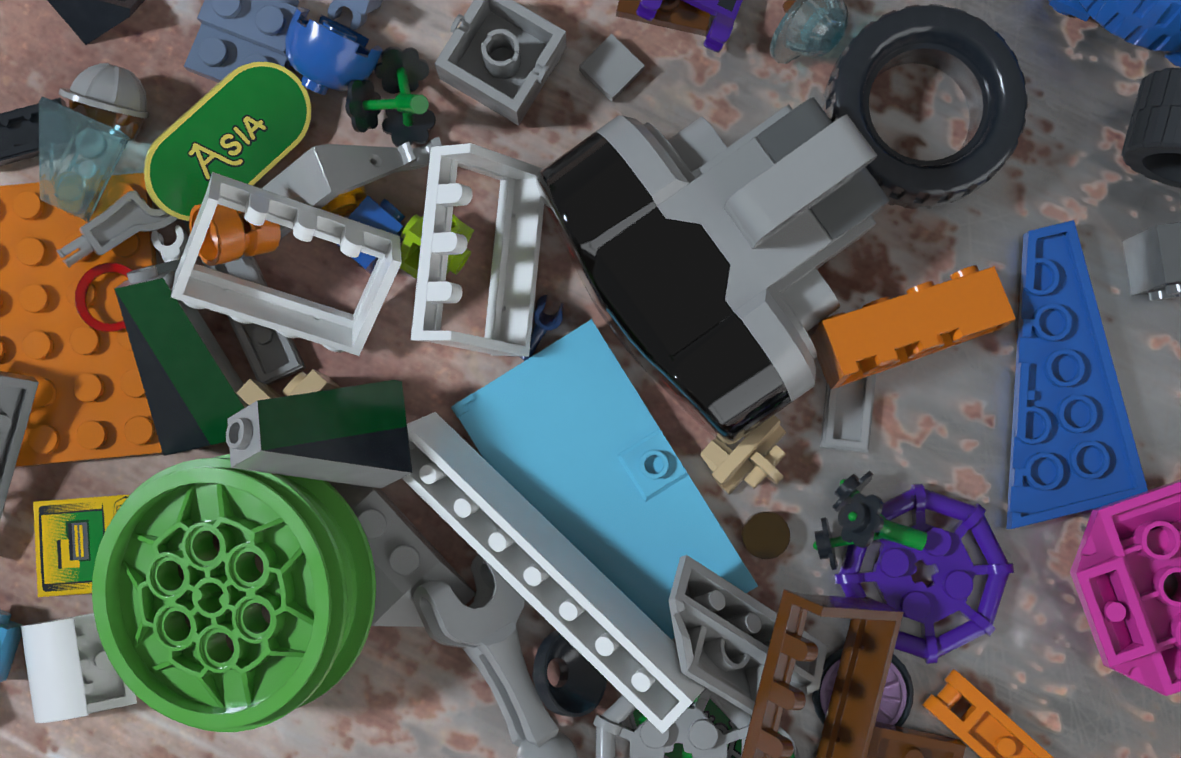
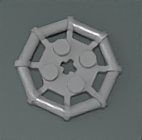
(691, 729)

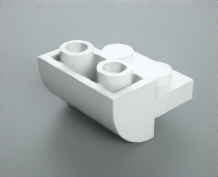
(70, 670)

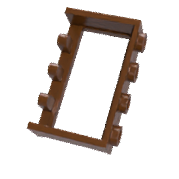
(857, 683)

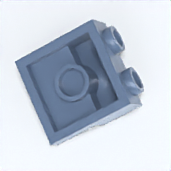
(239, 34)

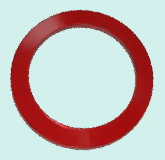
(81, 291)

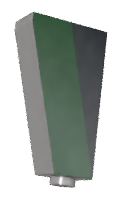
(179, 364)
(326, 435)

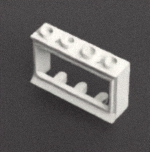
(514, 250)
(274, 309)

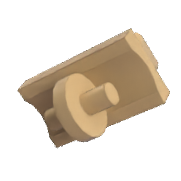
(750, 460)

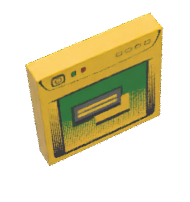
(69, 540)

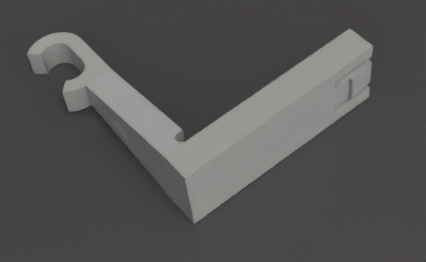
(337, 169)

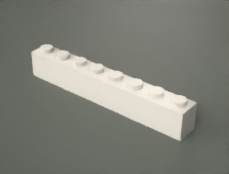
(549, 572)

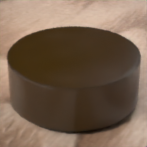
(765, 535)

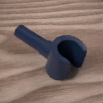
(543, 323)

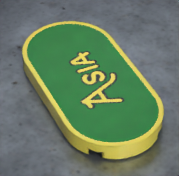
(231, 131)

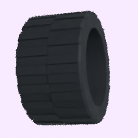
(1155, 128)

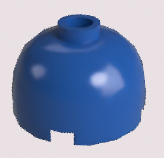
(328, 53)

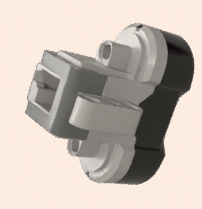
(716, 250)

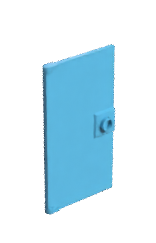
(599, 469)

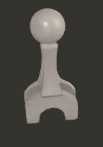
(492, 642)

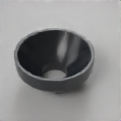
(579, 683)

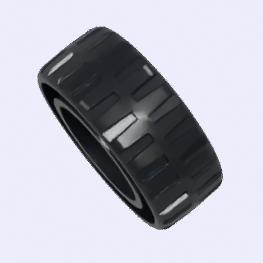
(968, 54)

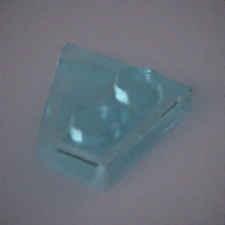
(75, 158)

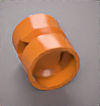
(233, 236)

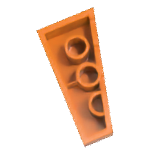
(911, 325)

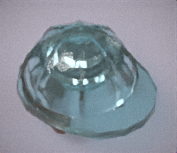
(809, 29)

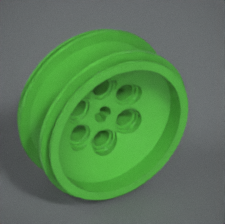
(312, 583)

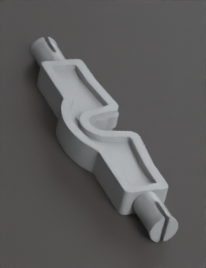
(114, 226)

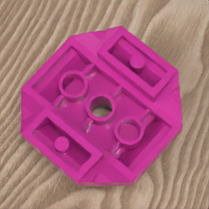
(1121, 586)

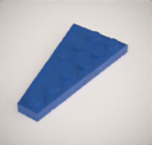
(1068, 410)

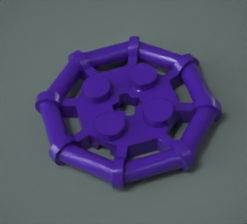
(952, 575)

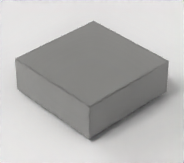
(612, 67)

